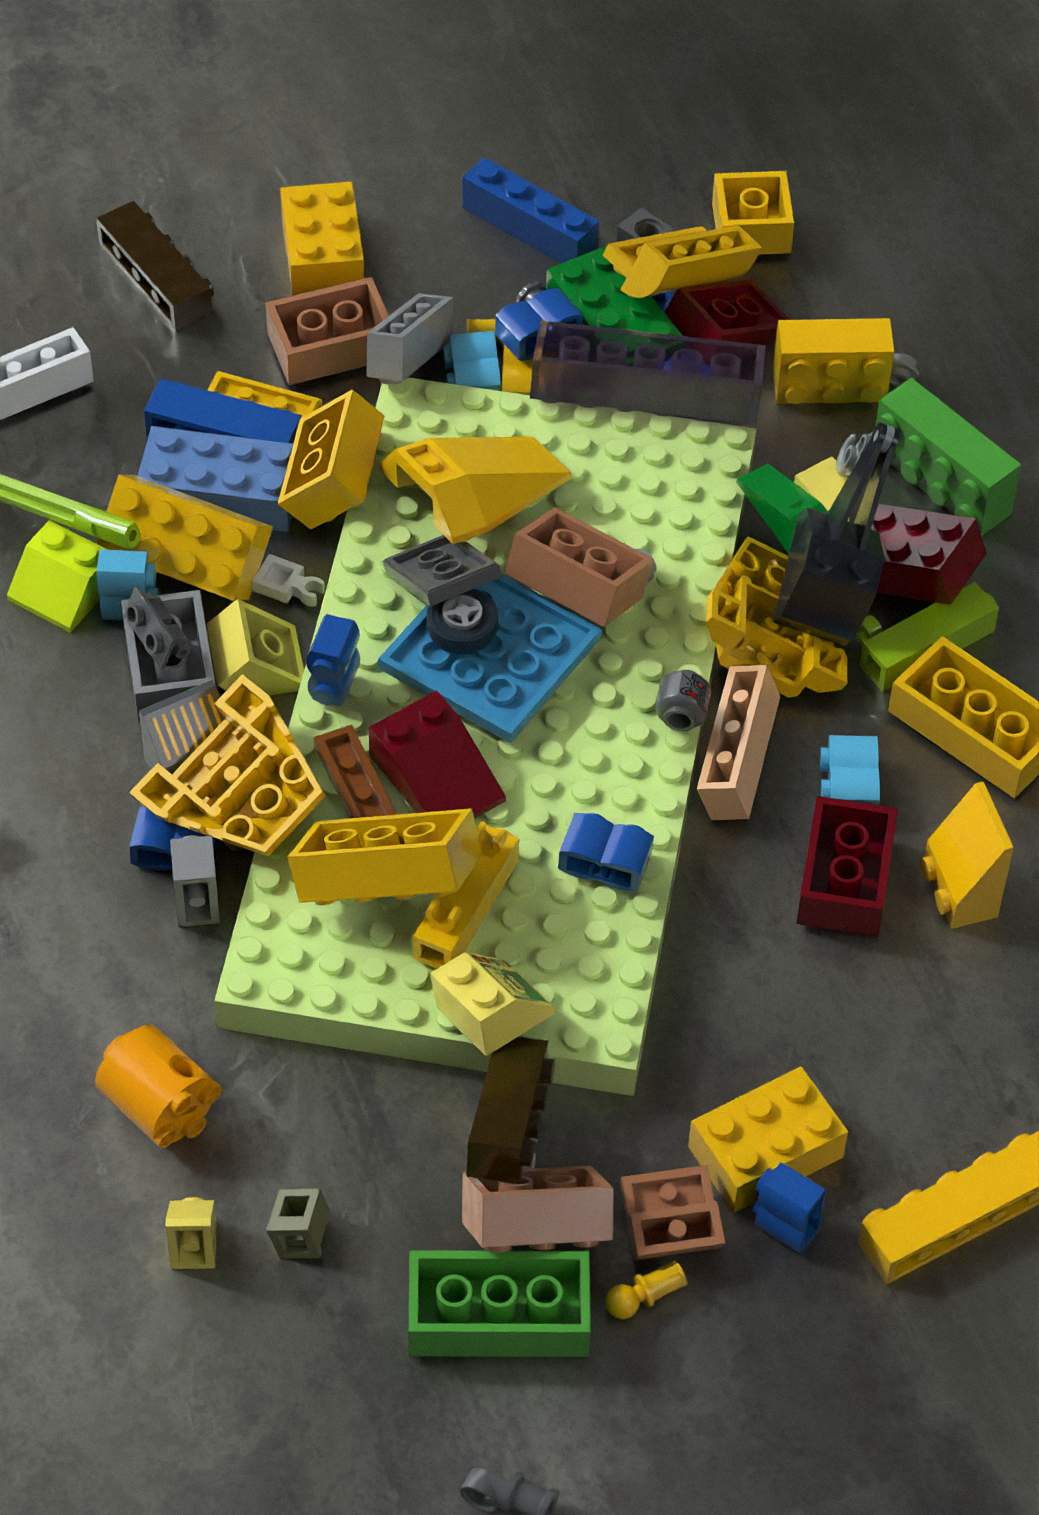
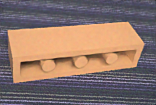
(738, 742)

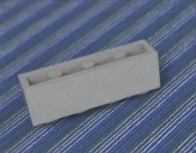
(409, 337)

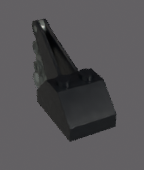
(835, 562)

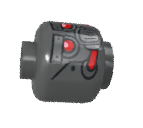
(683, 700)

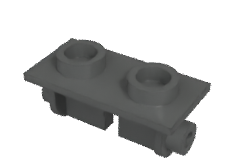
(151, 624)

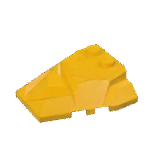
(744, 631)
(241, 781)

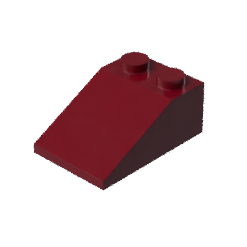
(725, 312)
(433, 759)

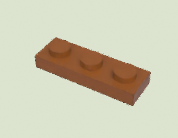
(352, 774)

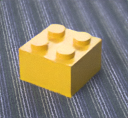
(758, 205)

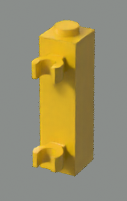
(456, 918)

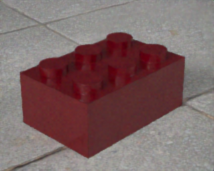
(927, 553)
(847, 866)

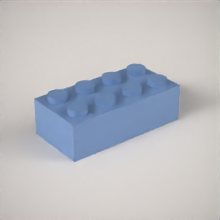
(221, 470)

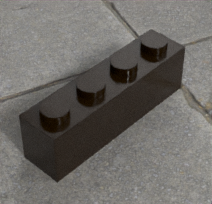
(155, 265)
(508, 1110)

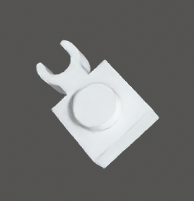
(285, 579)

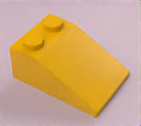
(969, 860)

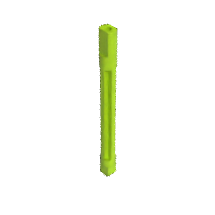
(69, 512)

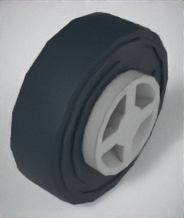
(478, 623)

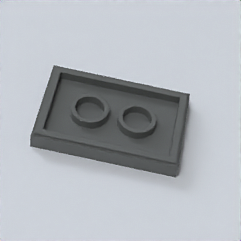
(441, 569)

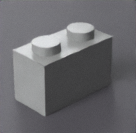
(194, 880)

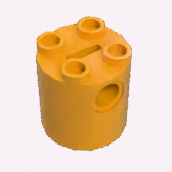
(156, 1085)

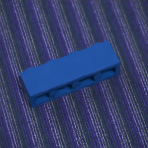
(528, 212)
(205, 411)

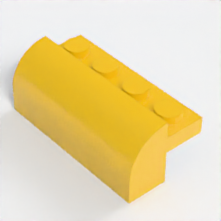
(682, 259)

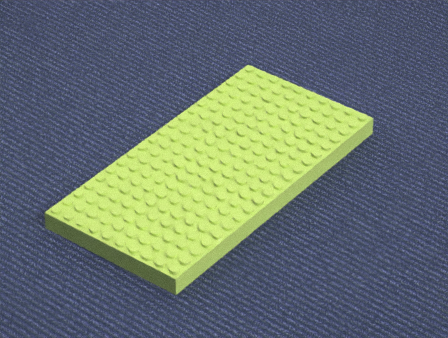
(596, 747)

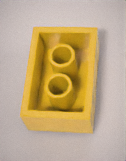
(321, 236)
(832, 360)
(331, 460)
(764, 1127)

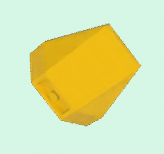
(476, 479)

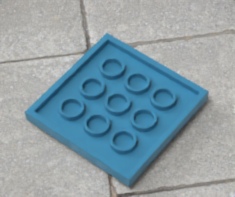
(512, 675)

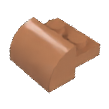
(671, 1213)

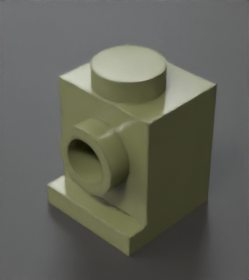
(298, 1223)

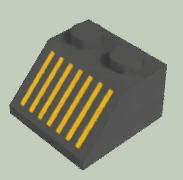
(179, 725)

